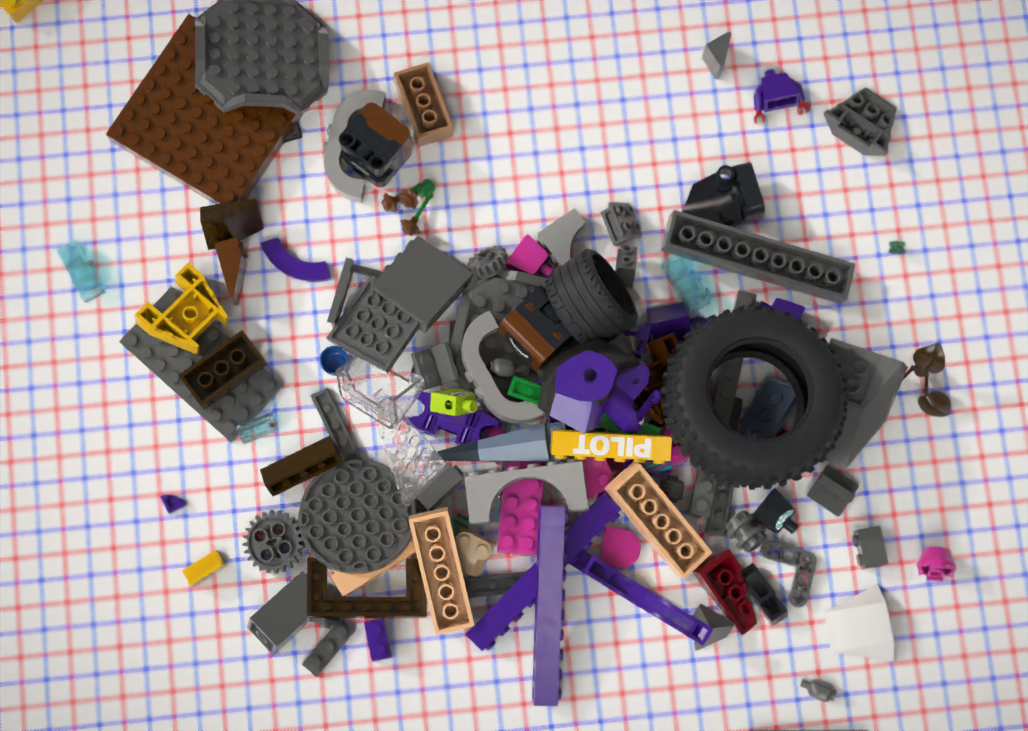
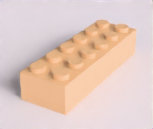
(658, 520)
(441, 570)

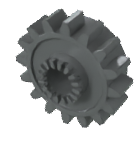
(488, 262)

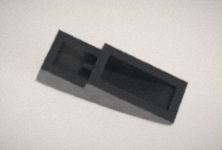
(763, 595)

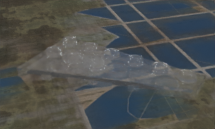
(410, 459)

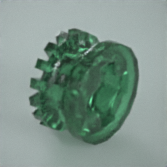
(897, 247)

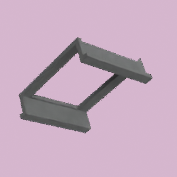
(343, 287)

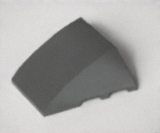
(863, 122)

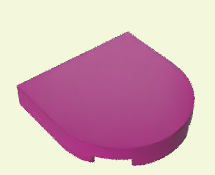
(619, 547)

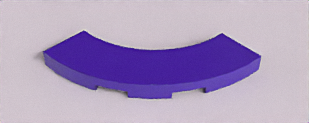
(292, 266)

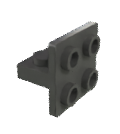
(621, 222)
(833, 490)

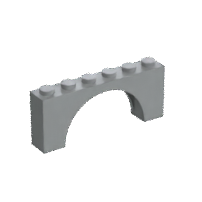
(559, 237)
(485, 488)

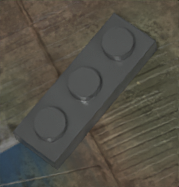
(328, 648)

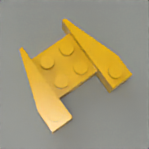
(187, 315)

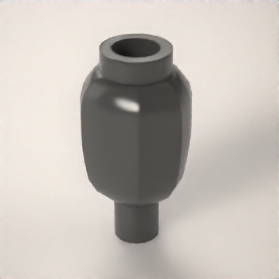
(504, 367)
(819, 689)

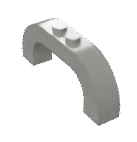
(346, 186)
(485, 386)

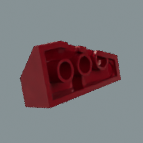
(725, 584)

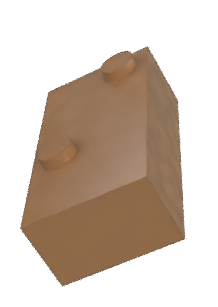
(423, 104)

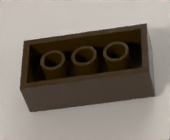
(223, 370)

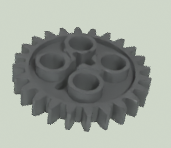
(257, 547)

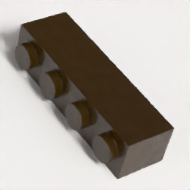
(301, 466)

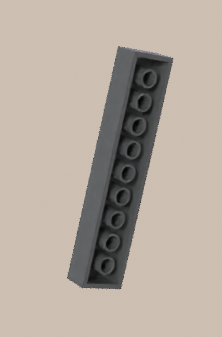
(757, 257)

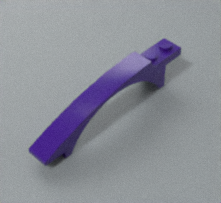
(643, 597)

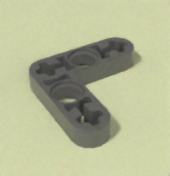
(797, 562)

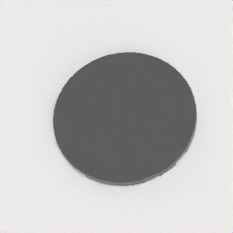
(355, 517)

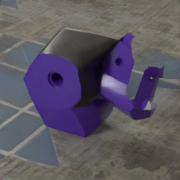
(594, 382)

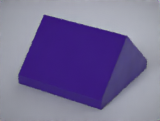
(669, 319)

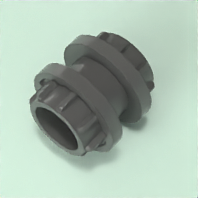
(745, 530)

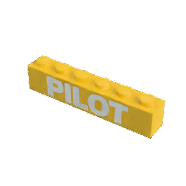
(610, 445)

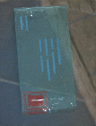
(257, 428)

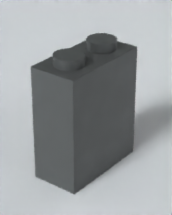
(441, 488)

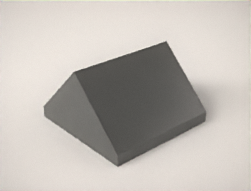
(715, 54)

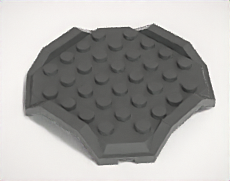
(261, 55)
(500, 296)

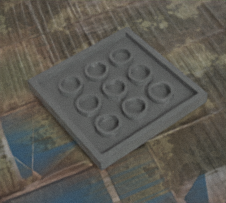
(373, 329)

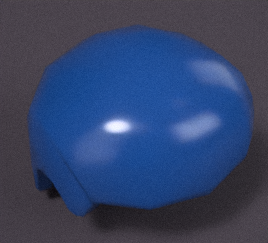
(332, 359)

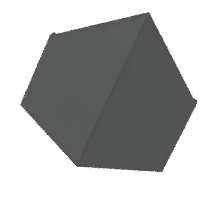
(720, 624)

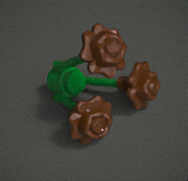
(408, 198)

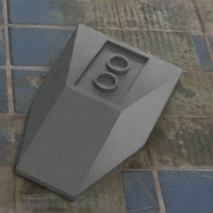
(871, 391)

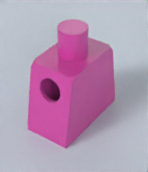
(529, 258)

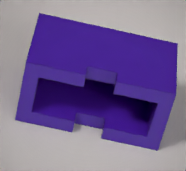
(378, 640)

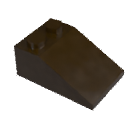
(230, 221)

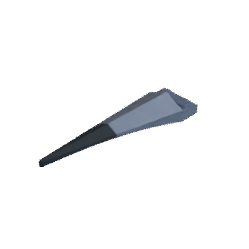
(522, 445)

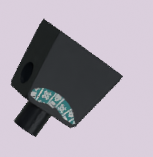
(776, 513)

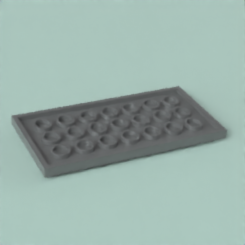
(170, 361)

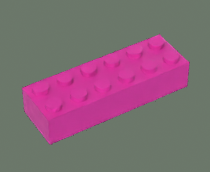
(520, 515)

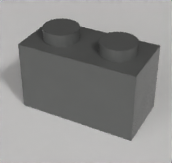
(870, 548)

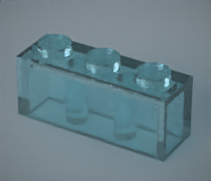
(82, 270)
(686, 283)

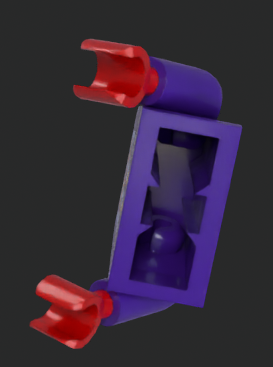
(776, 93)

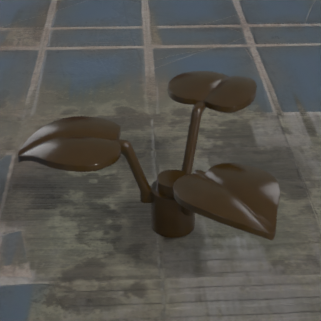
(931, 360)

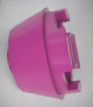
(936, 563)

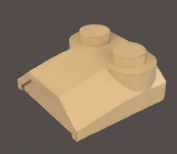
(473, 550)

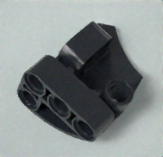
(727, 200)

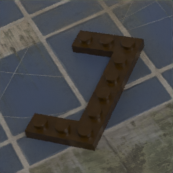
(324, 606)

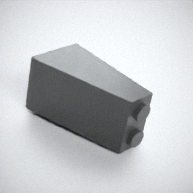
(282, 615)

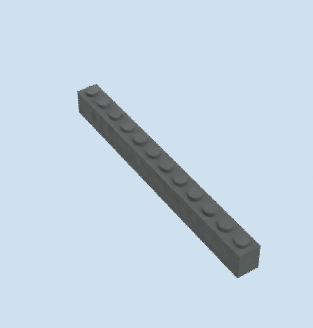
(723, 403)

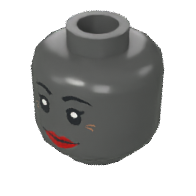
(672, 488)

